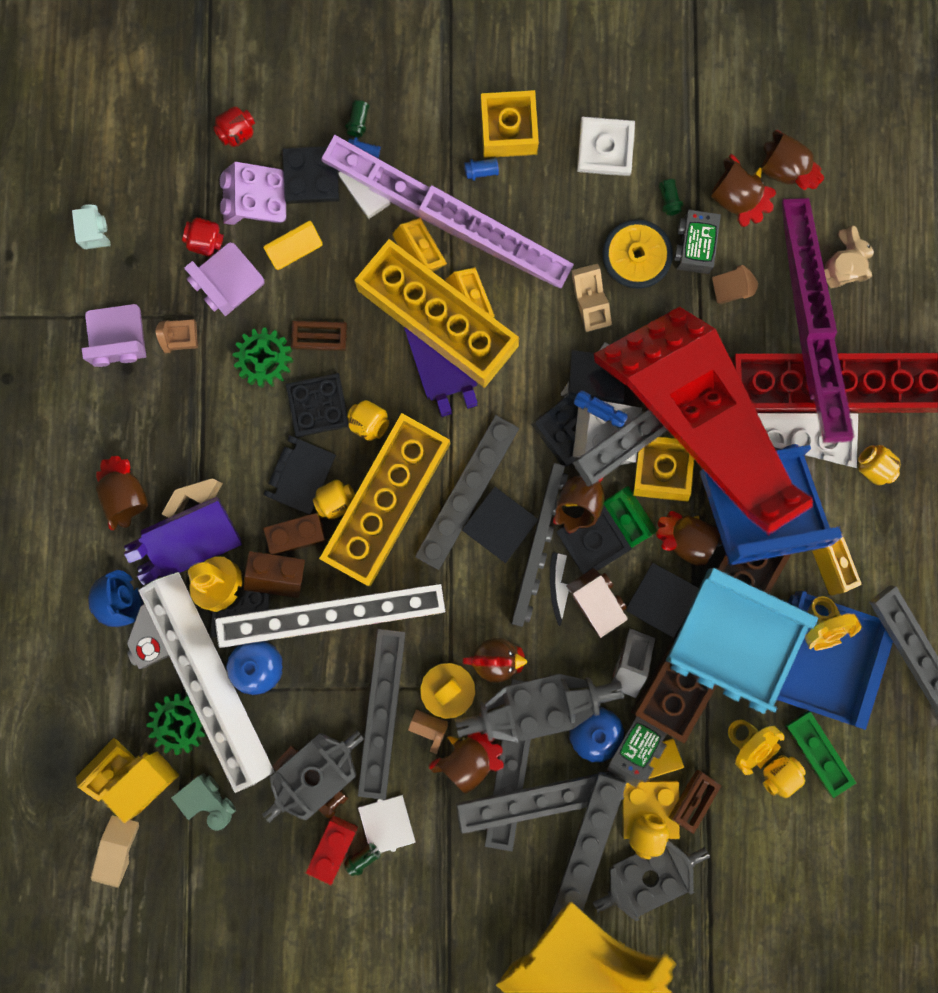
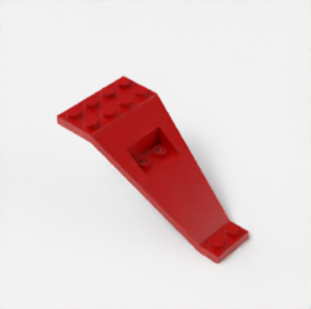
(698, 396)

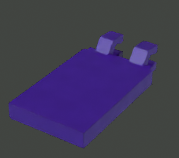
(440, 376)
(183, 541)

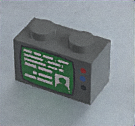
(698, 241)
(637, 751)

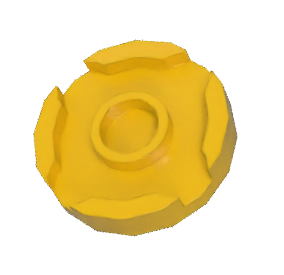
(214, 583)
(830, 628)
(447, 690)
(757, 747)

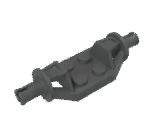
(539, 708)

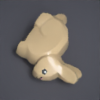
(851, 263)

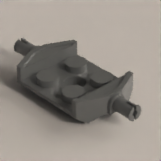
(326, 756)
(636, 898)

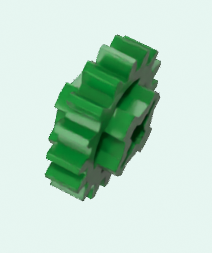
(263, 346)
(181, 734)

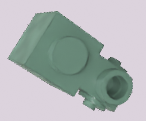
(204, 795)

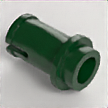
(356, 124)
(671, 200)
(356, 863)

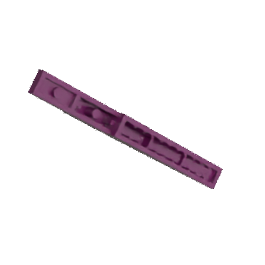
(816, 322)

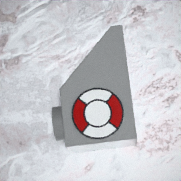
(145, 642)
(633, 662)

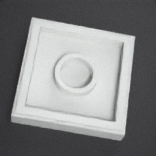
(606, 146)

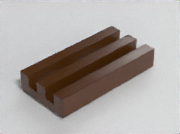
(320, 336)
(691, 798)

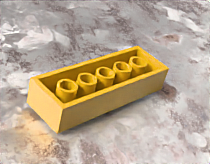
(437, 313)
(385, 500)

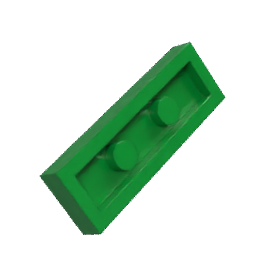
(820, 754)

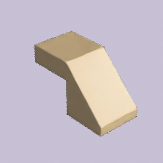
(591, 298)
(199, 492)
(113, 851)

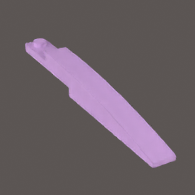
(447, 213)

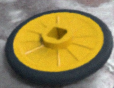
(639, 271)

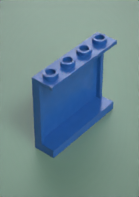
(748, 542)
(838, 679)

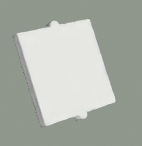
(387, 824)

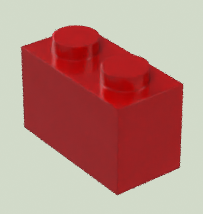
(332, 850)

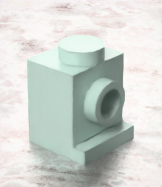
(90, 227)

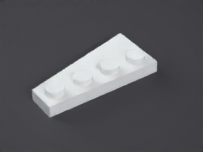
(804, 430)

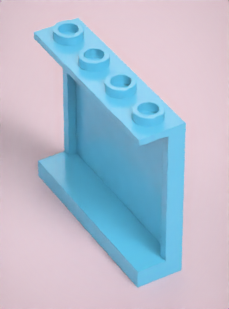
(739, 640)

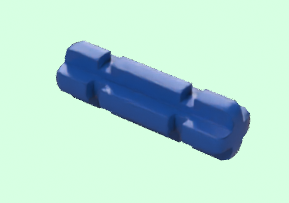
(600, 409)

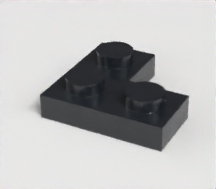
(556, 429)

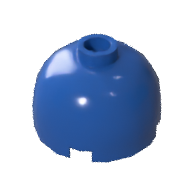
(114, 599)
(254, 667)
(598, 736)

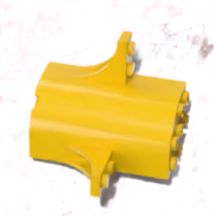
(584, 959)

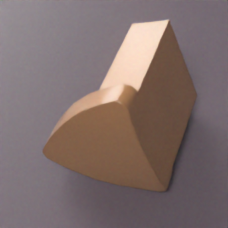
(734, 285)
(177, 335)
(429, 727)

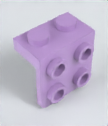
(252, 193)
(225, 278)
(114, 335)

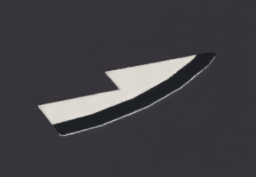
(558, 590)

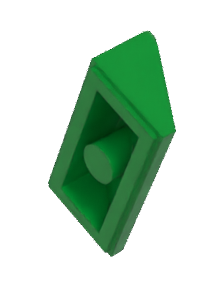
(630, 516)

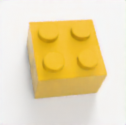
(509, 124)
(664, 471)
(140, 786)

